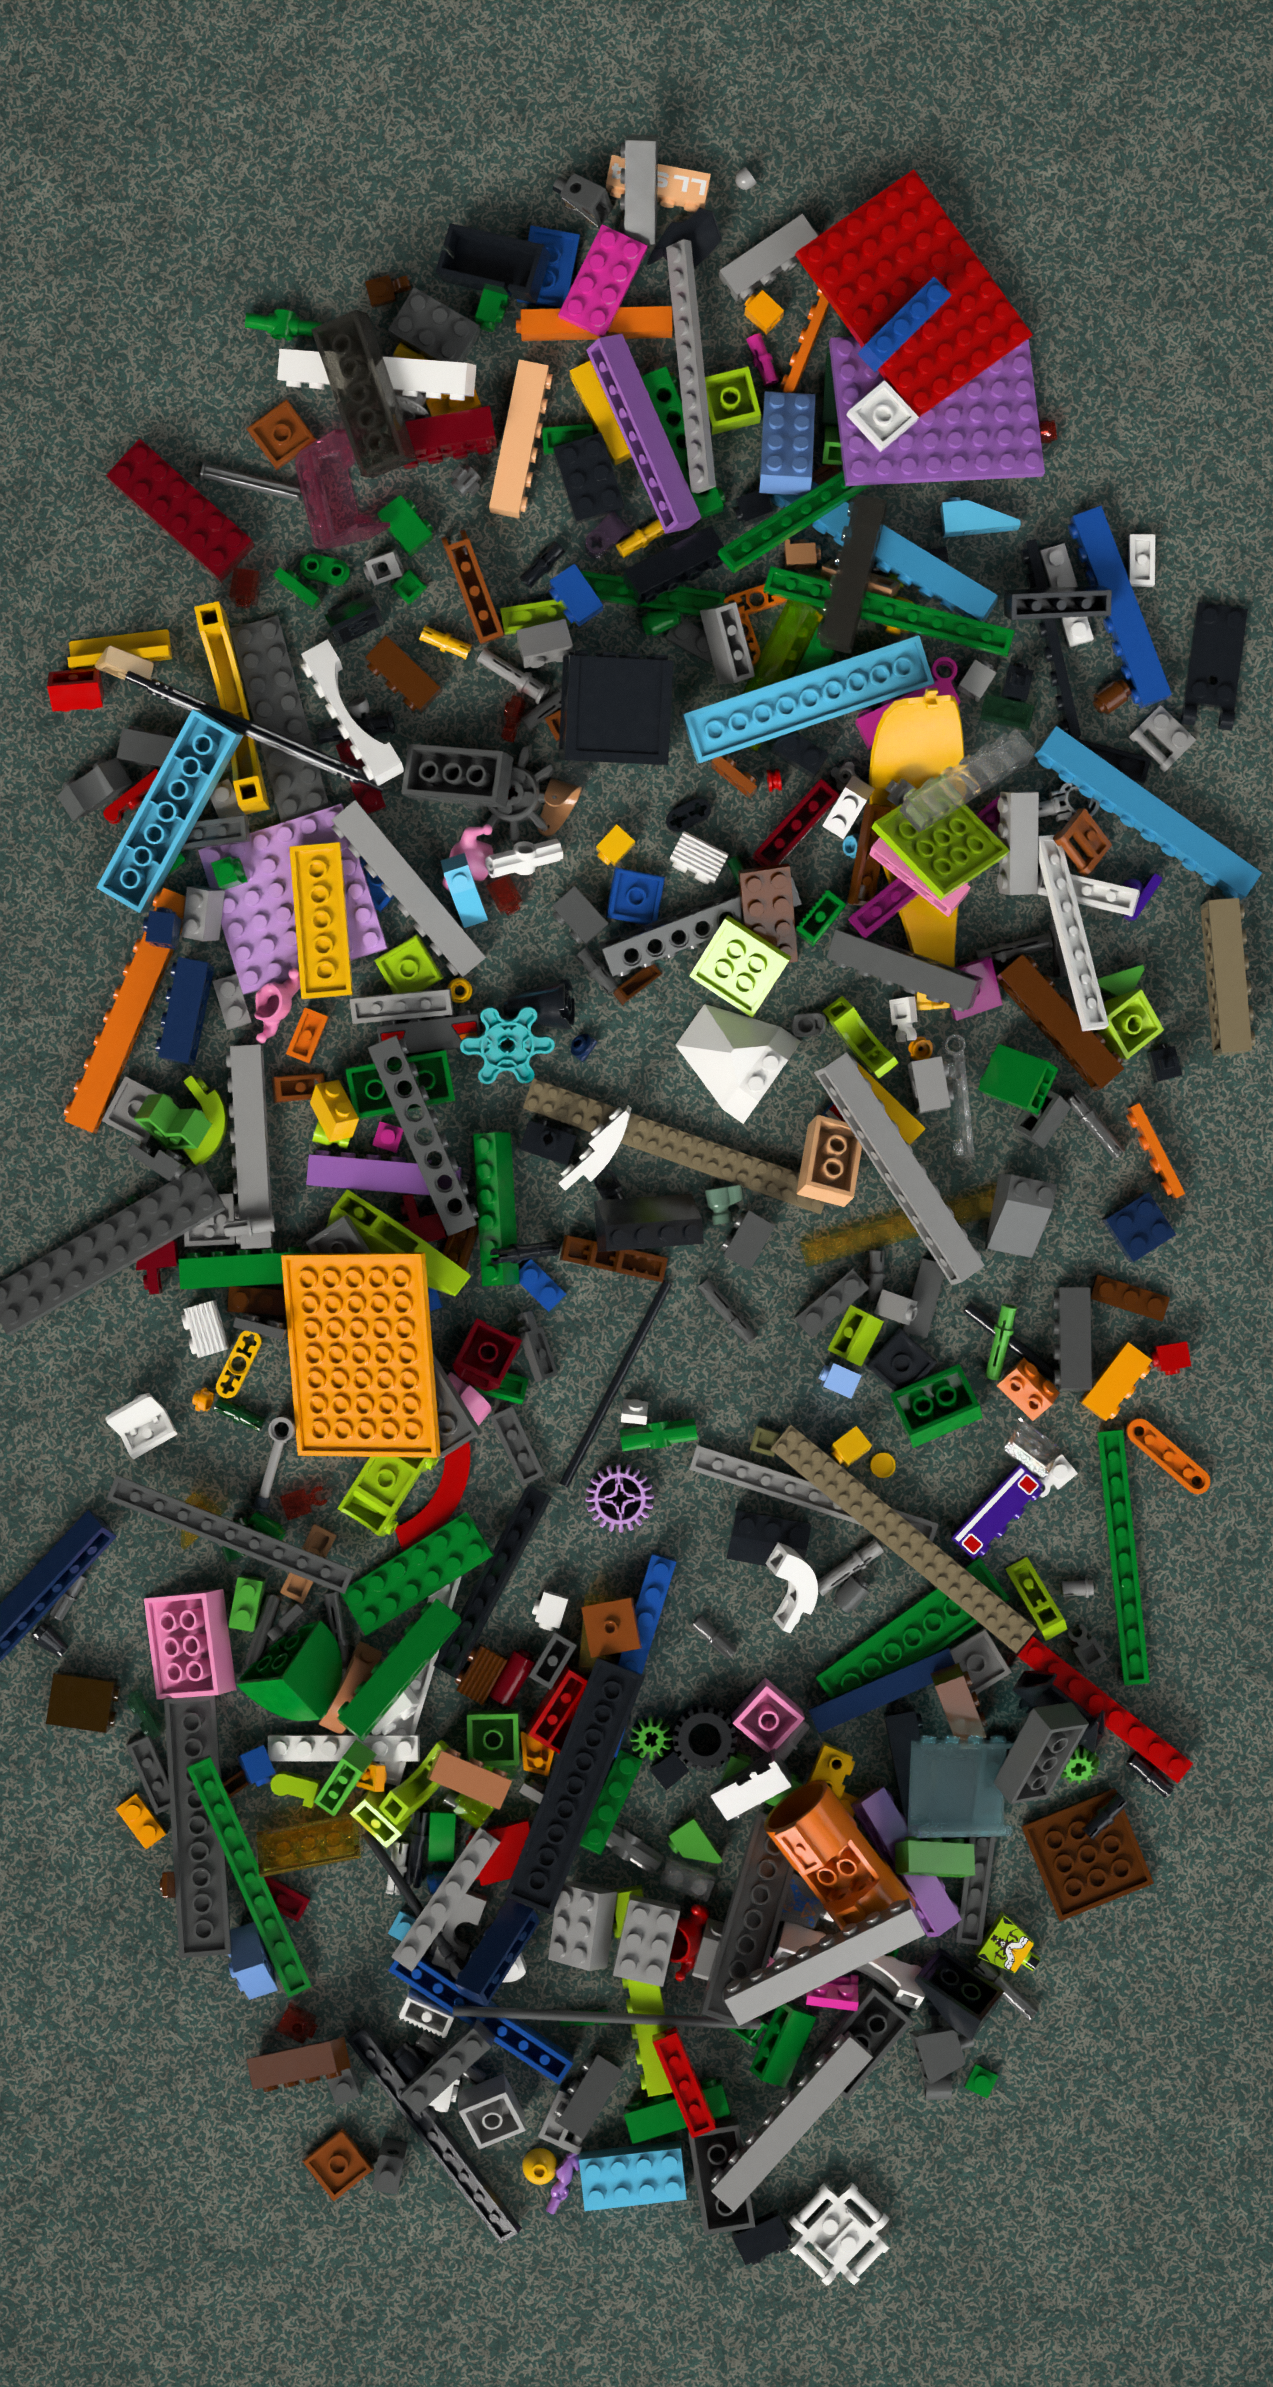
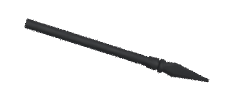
(451, 1957)

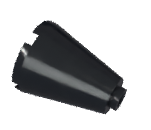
(549, 1000)

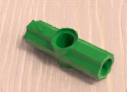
(658, 1434)

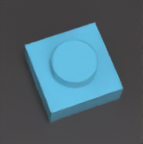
(401, 1925)

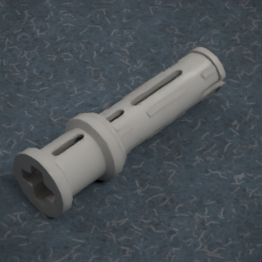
(523, 681)

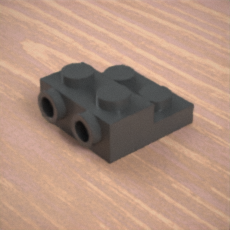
(165, 1163)

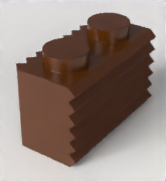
(481, 1674)

